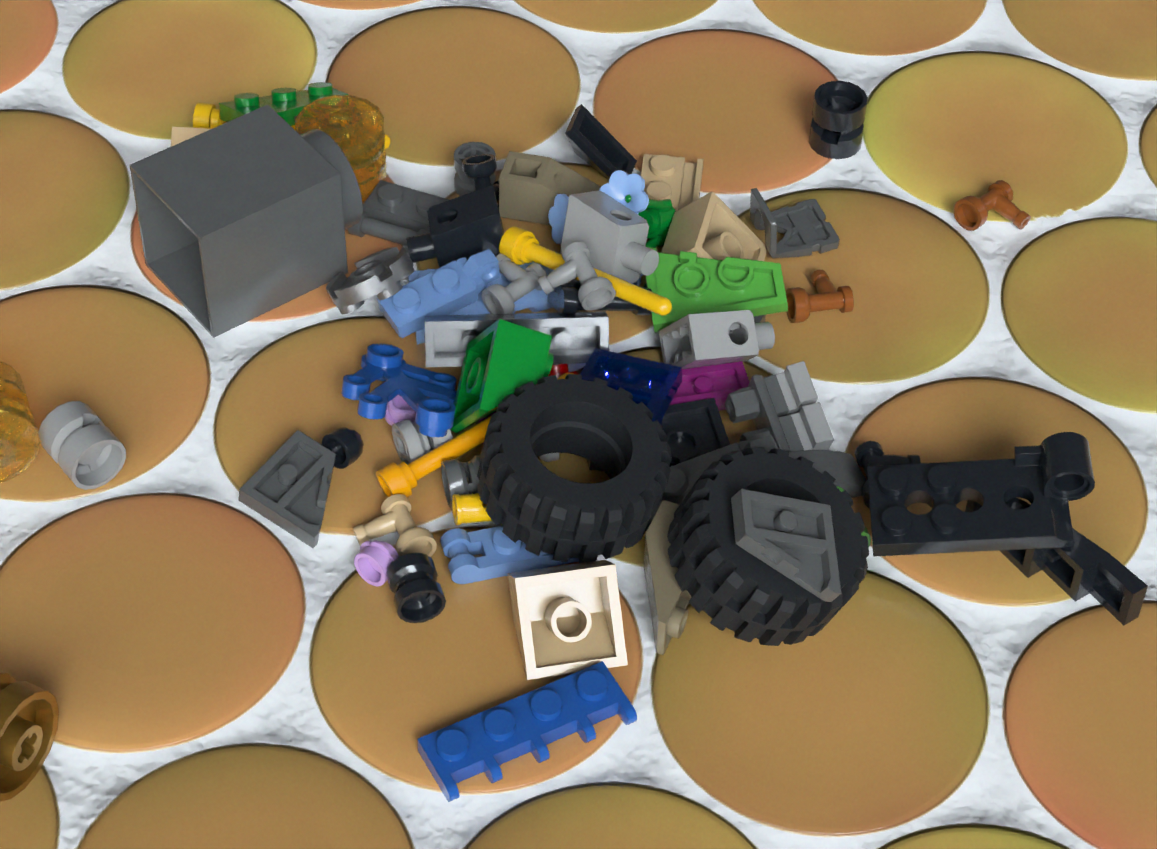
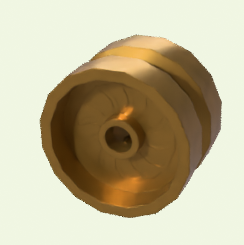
(26, 732)

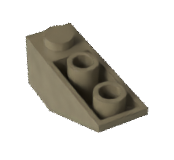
(532, 183)
(665, 597)

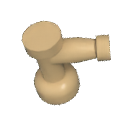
(397, 517)

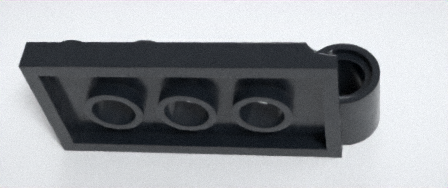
(1042, 474)

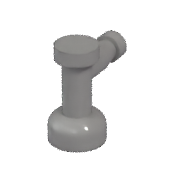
(594, 290)
(501, 299)

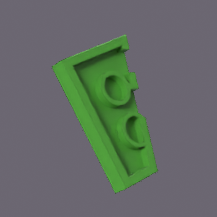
(716, 286)

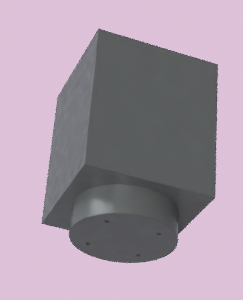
(245, 217)

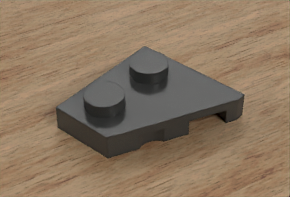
(293, 487)

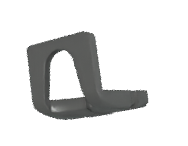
(802, 228)

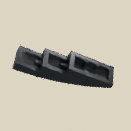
(1081, 571)

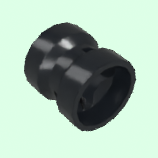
(415, 588)

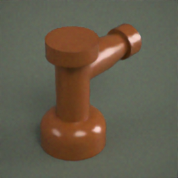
(973, 211)
(828, 298)

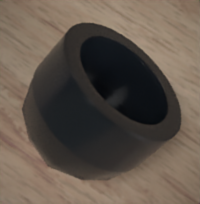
(345, 444)

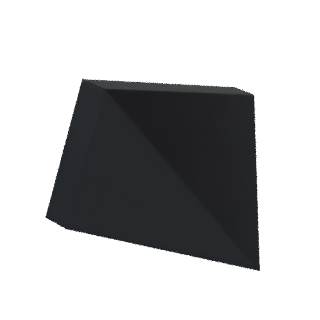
(597, 145)

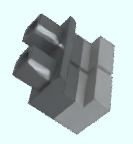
(783, 408)

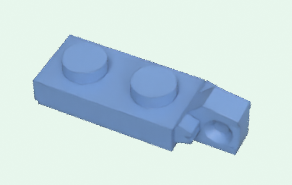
(440, 292)

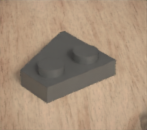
(790, 538)

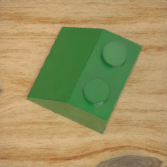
(496, 366)

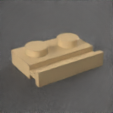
(672, 179)

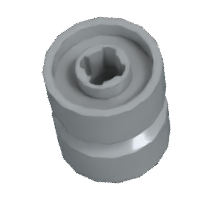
(82, 445)

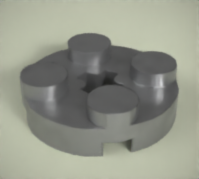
(375, 275)

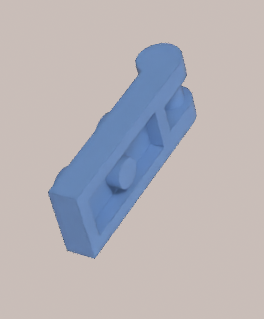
(498, 556)

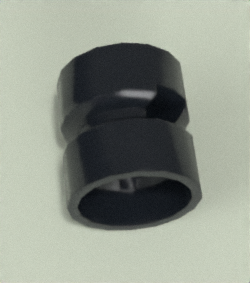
(838, 119)

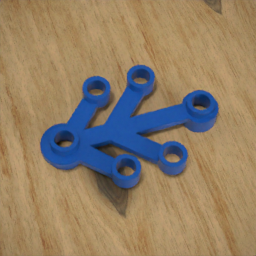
(412, 383)

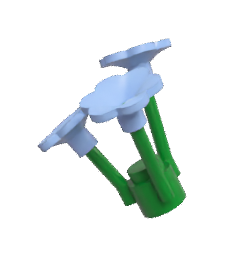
(629, 192)

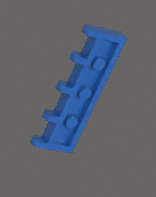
(523, 727)

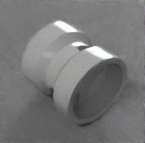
(411, 443)

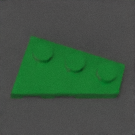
(283, 101)

